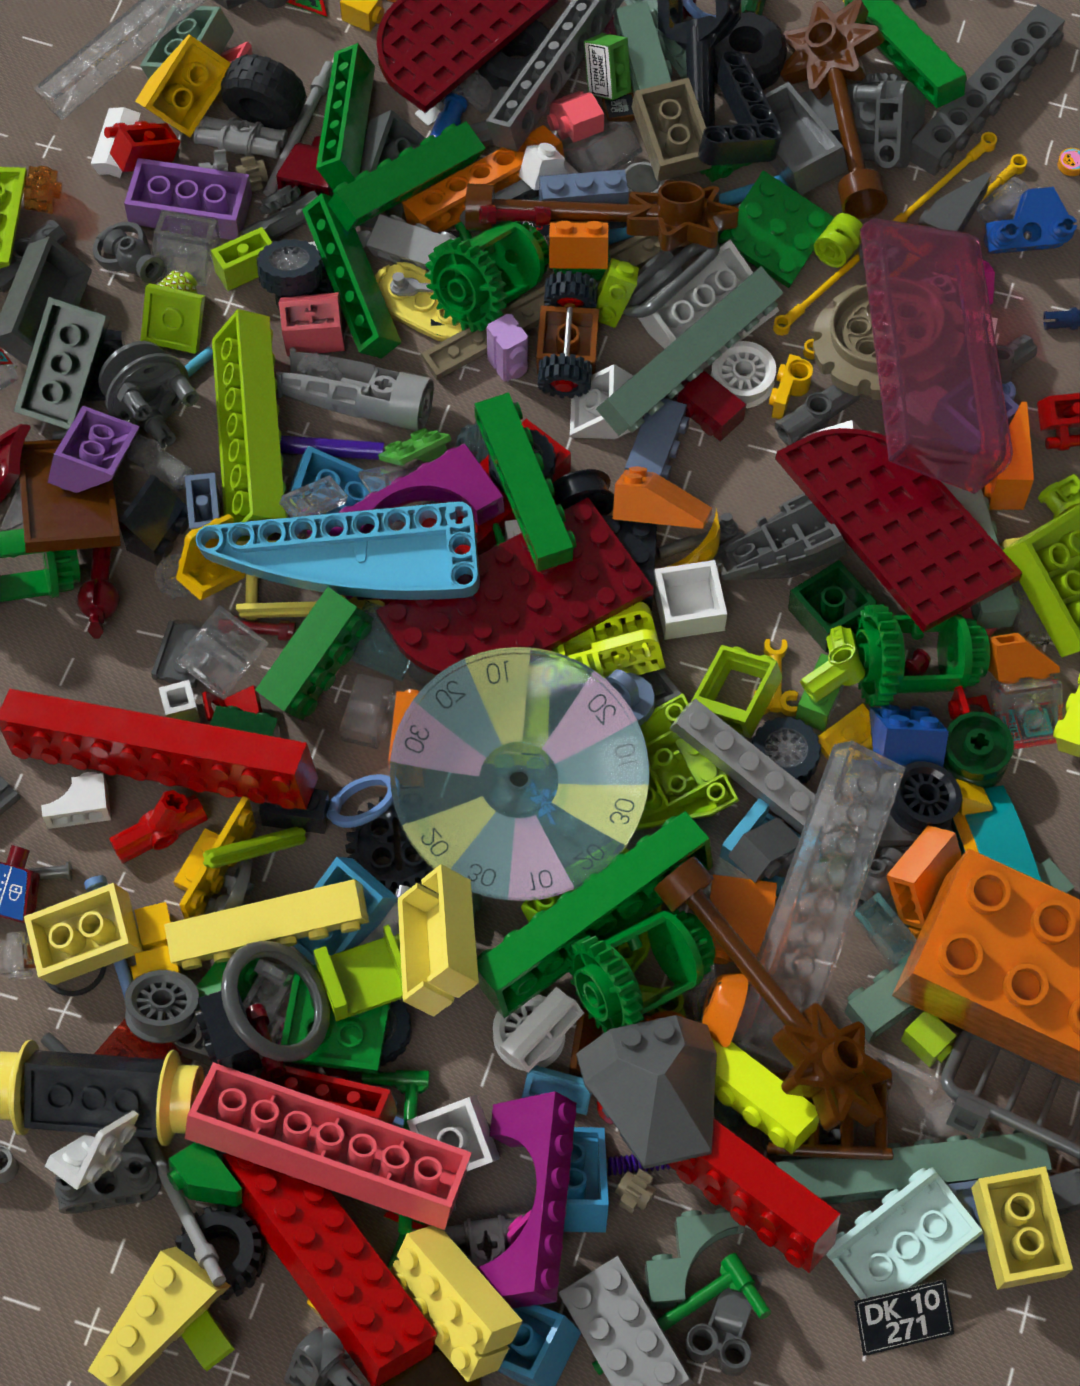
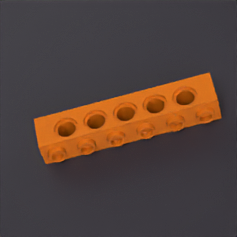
(443, 203)

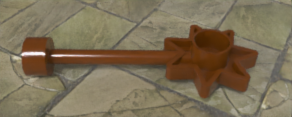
(826, 56)
(676, 214)
(826, 1060)

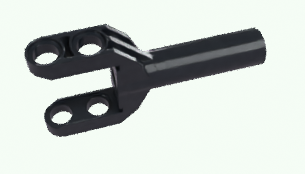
(698, 41)

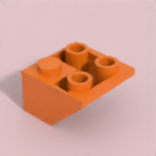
(1017, 658)

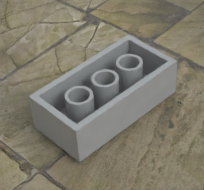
(623, 1329)

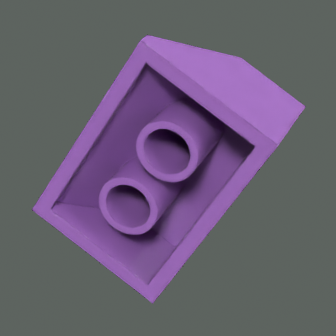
(91, 450)

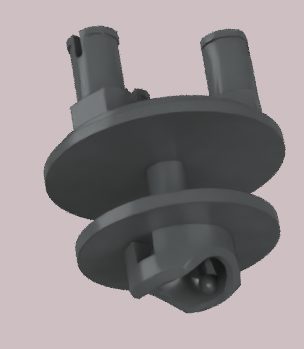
(146, 386)

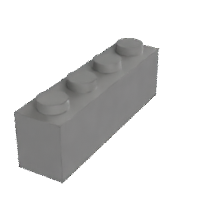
(402, 242)

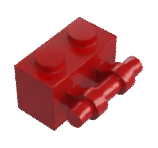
(141, 141)
(1059, 414)

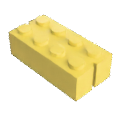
(437, 941)
(457, 1302)

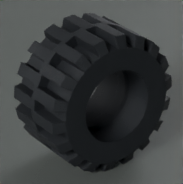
(239, 1227)

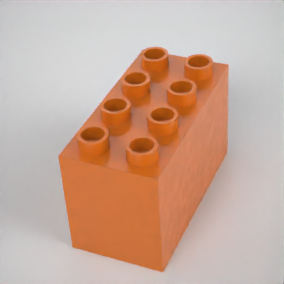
(1001, 962)

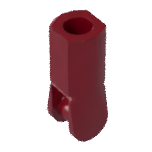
(918, 664)

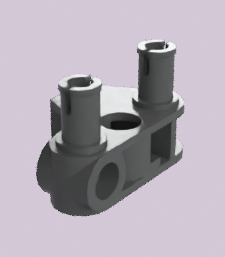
(904, 115)
(133, 1182)
(321, 1362)

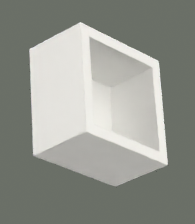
(689, 599)

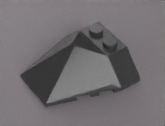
(783, 545)
(656, 1086)

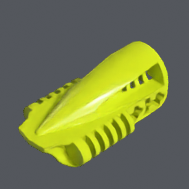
(620, 645)

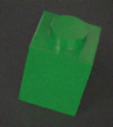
(203, 1176)

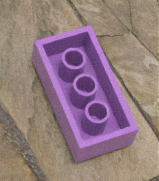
(188, 191)

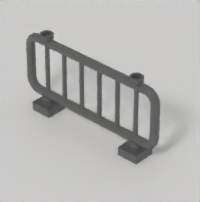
(972, 1111)

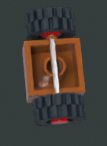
(568, 335)

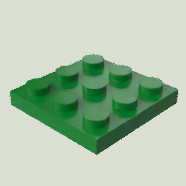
(777, 228)
(348, 1044)

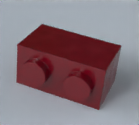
(712, 406)

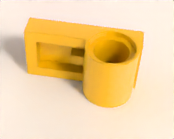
(789, 384)

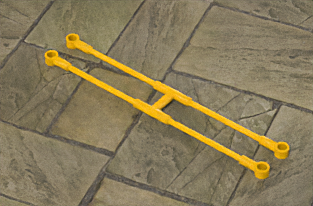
(982, 147)

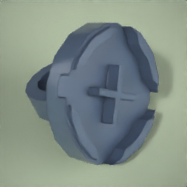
(636, 692)

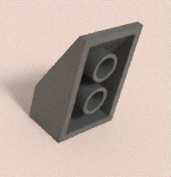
(863, 112)

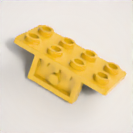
(202, 881)

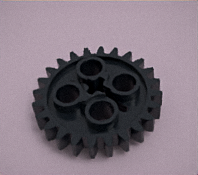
(368, 847)

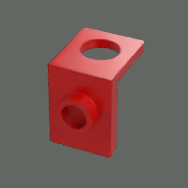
(246, 699)
(960, 704)

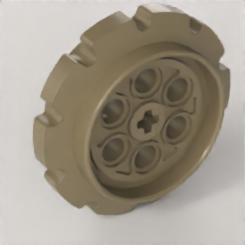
(846, 344)

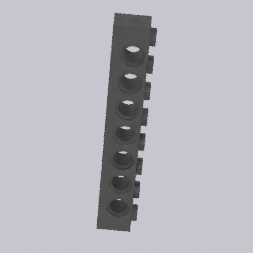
(547, 71)
(986, 89)

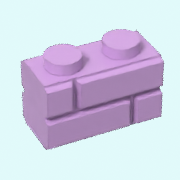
(507, 347)

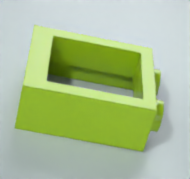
(739, 660)

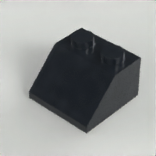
(153, 521)

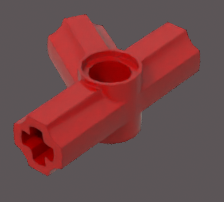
(159, 826)

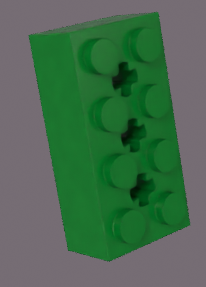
(315, 654)

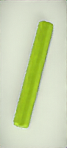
(254, 847)

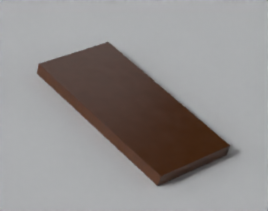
(58, 517)

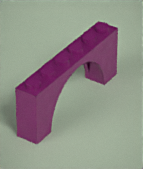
(447, 479)
(531, 1266)

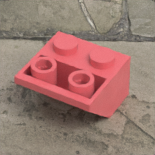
(312, 323)

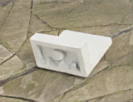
(92, 1156)

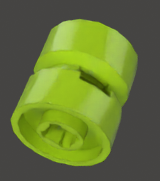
(839, 240)

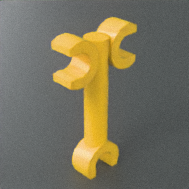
(779, 700)

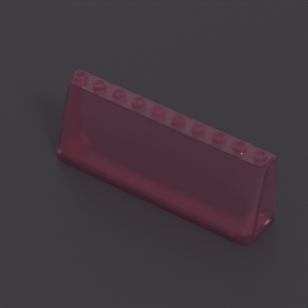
(936, 353)

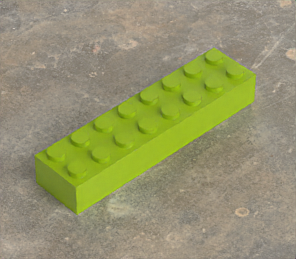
(248, 419)

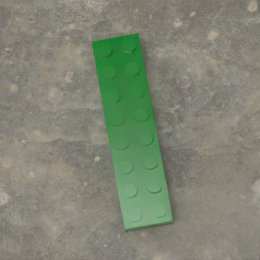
(600, 907)

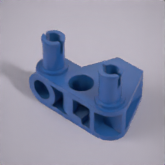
(1039, 215)

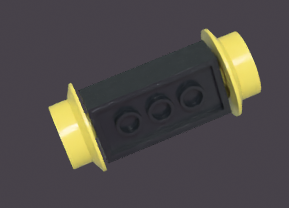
(95, 1090)

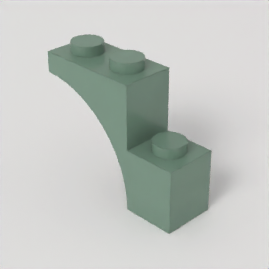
(693, 1235)

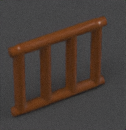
(846, 1149)

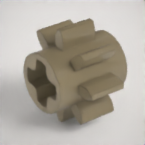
(255, 169)
(636, 1191)

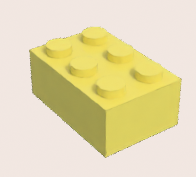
(83, 934)
(1021, 1228)

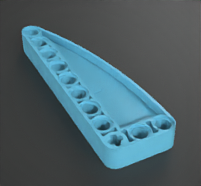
(378, 564)

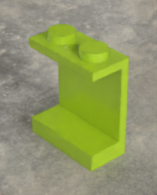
(362, 975)

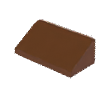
(584, 1034)

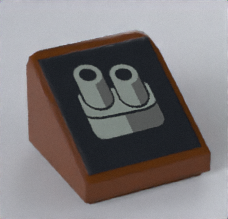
(619, 109)

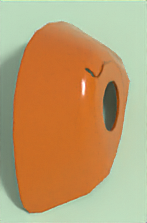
(725, 1006)

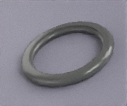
(241, 1024)

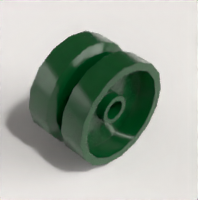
(978, 749)

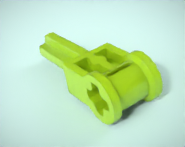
(1061, 495)

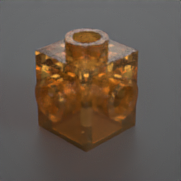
(41, 189)

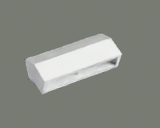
(102, 159)
(541, 1030)

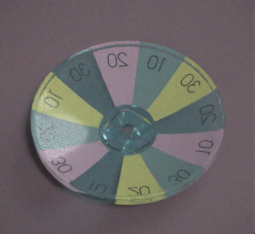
(532, 717)

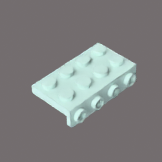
(904, 1237)

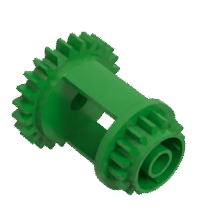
(480, 283)
(58, 575)
(961, 654)
(609, 985)

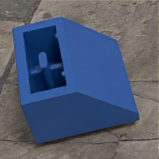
(908, 734)

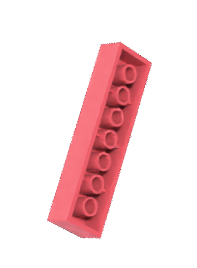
(327, 1145)

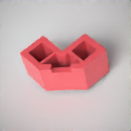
(576, 116)

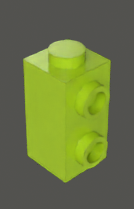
(615, 291)

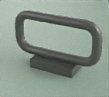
(660, 272)

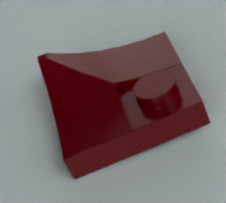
(10, 455)

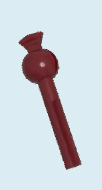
(98, 597)

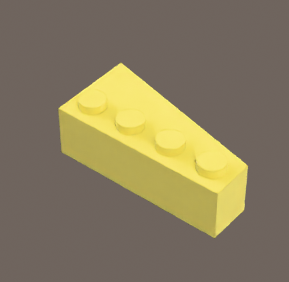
(157, 1315)

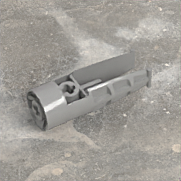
(363, 391)

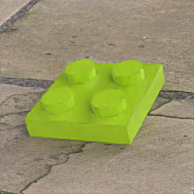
(172, 318)

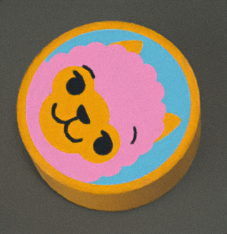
(1069, 162)

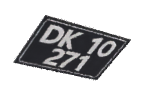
(904, 1317)

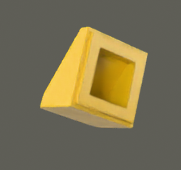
(973, 799)

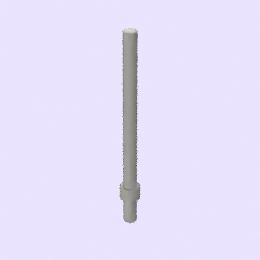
(318, 88)
(204, 1252)

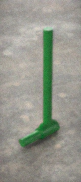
(411, 1084)
(732, 1275)

